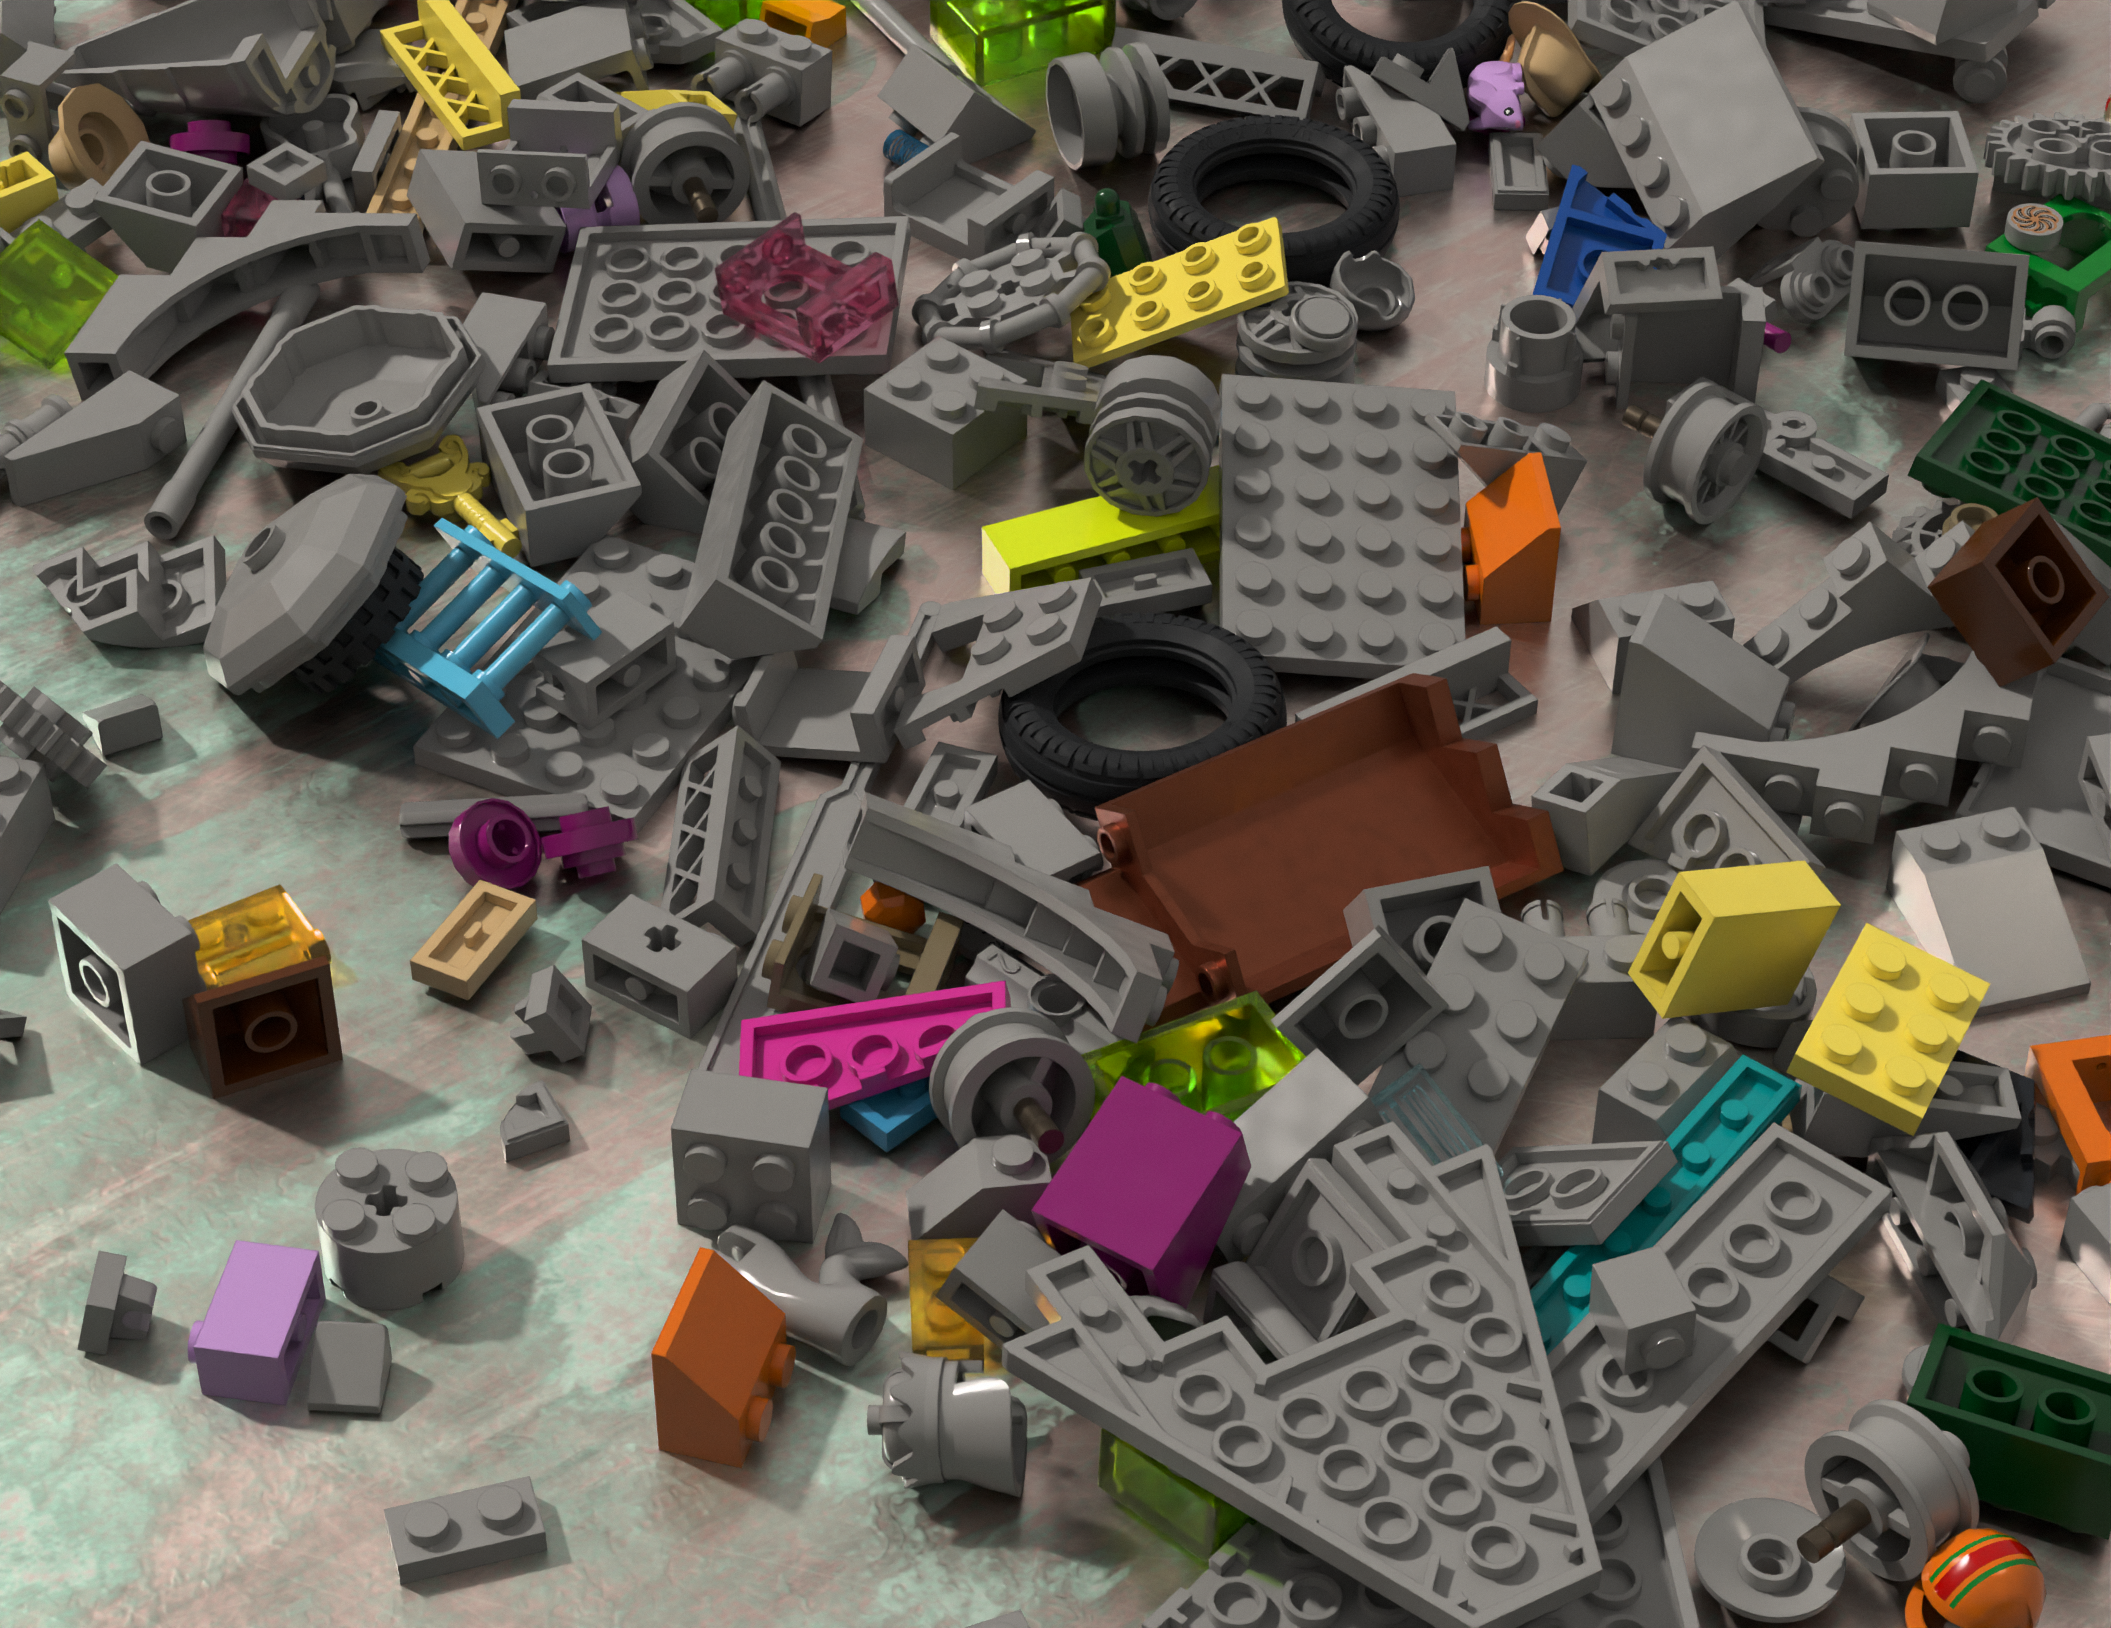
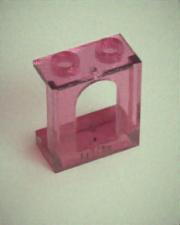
(842, 309)

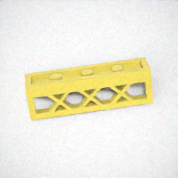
(469, 72)

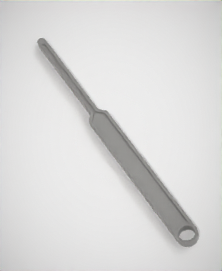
(818, 853)

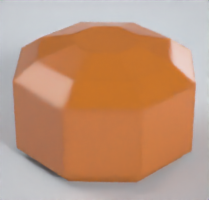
(892, 908)

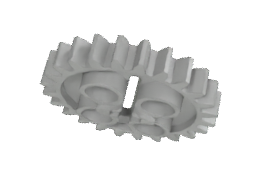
(2053, 155)

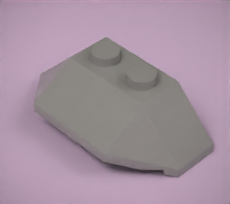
(1953, 1234)

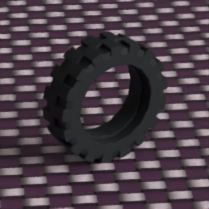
(366, 629)

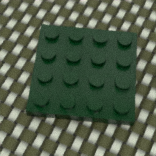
(2011, 451)

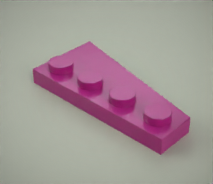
(862, 1044)

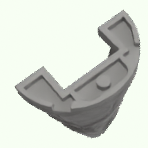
(215, 59)

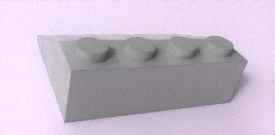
(1707, 129)

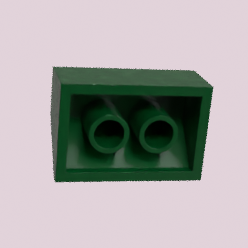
(2029, 1426)

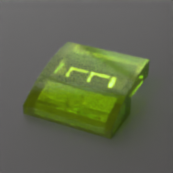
(48, 292)

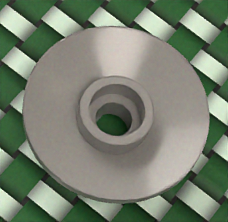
(1761, 1538)

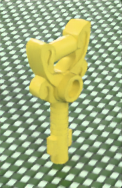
(452, 491)

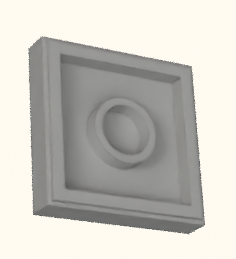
(1311, 1248)

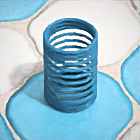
(907, 138)

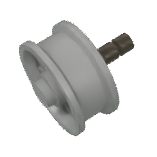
(1701, 450)

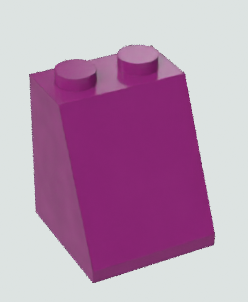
(1147, 1190)

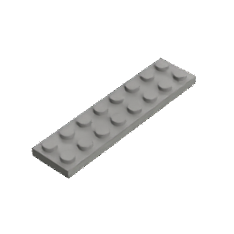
(1747, 1265)

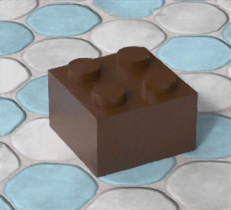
(2018, 592)

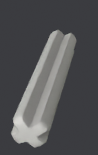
(436, 818)

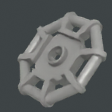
(1012, 292)

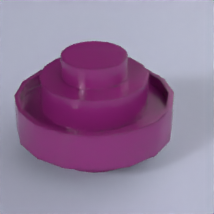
(213, 140)
(590, 841)
(495, 844)

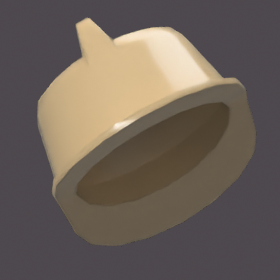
(1550, 58)

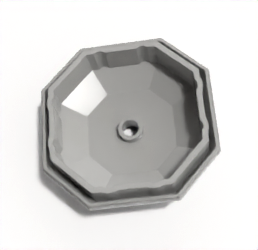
(358, 389)
(303, 581)

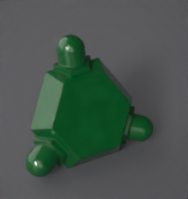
(1117, 233)

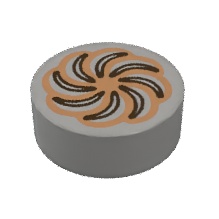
(2033, 227)

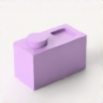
(258, 1323)

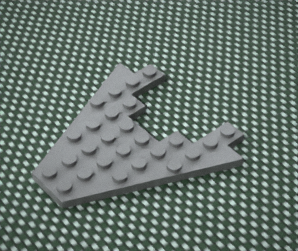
(1394, 1451)

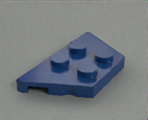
(1585, 228)

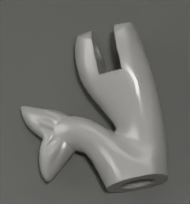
(831, 1315)

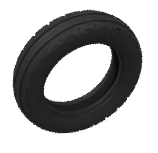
(1334, 43)
(1279, 150)
(1138, 652)

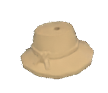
(93, 135)

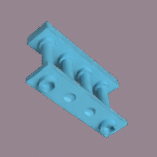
(448, 674)

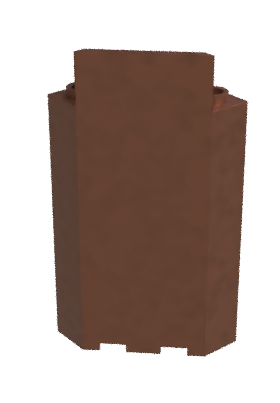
(1281, 834)

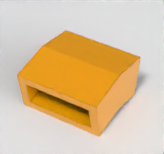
(816, 19)

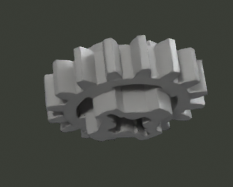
(47, 733)

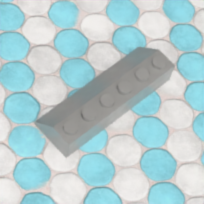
(772, 530)

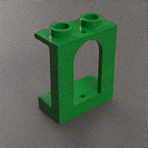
(2071, 289)

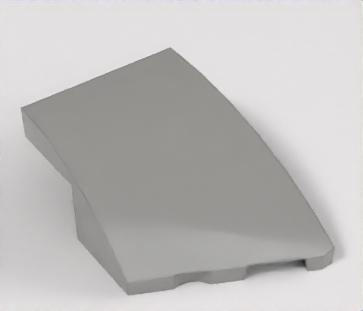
(138, 594)

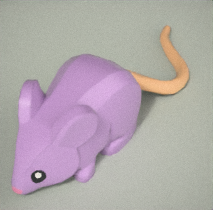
(1494, 93)

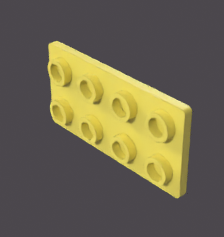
(1181, 293)

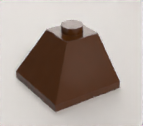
(264, 1027)

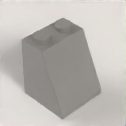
(1693, 679)

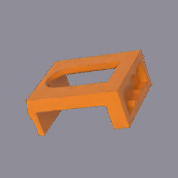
(2068, 1082)

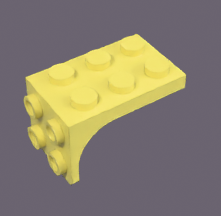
(1888, 1029)

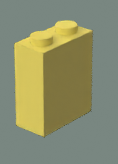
(1733, 938)

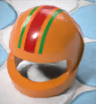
(1980, 1583)

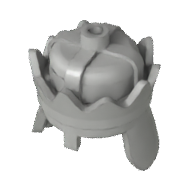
(950, 1427)

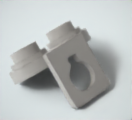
(1814, 277)

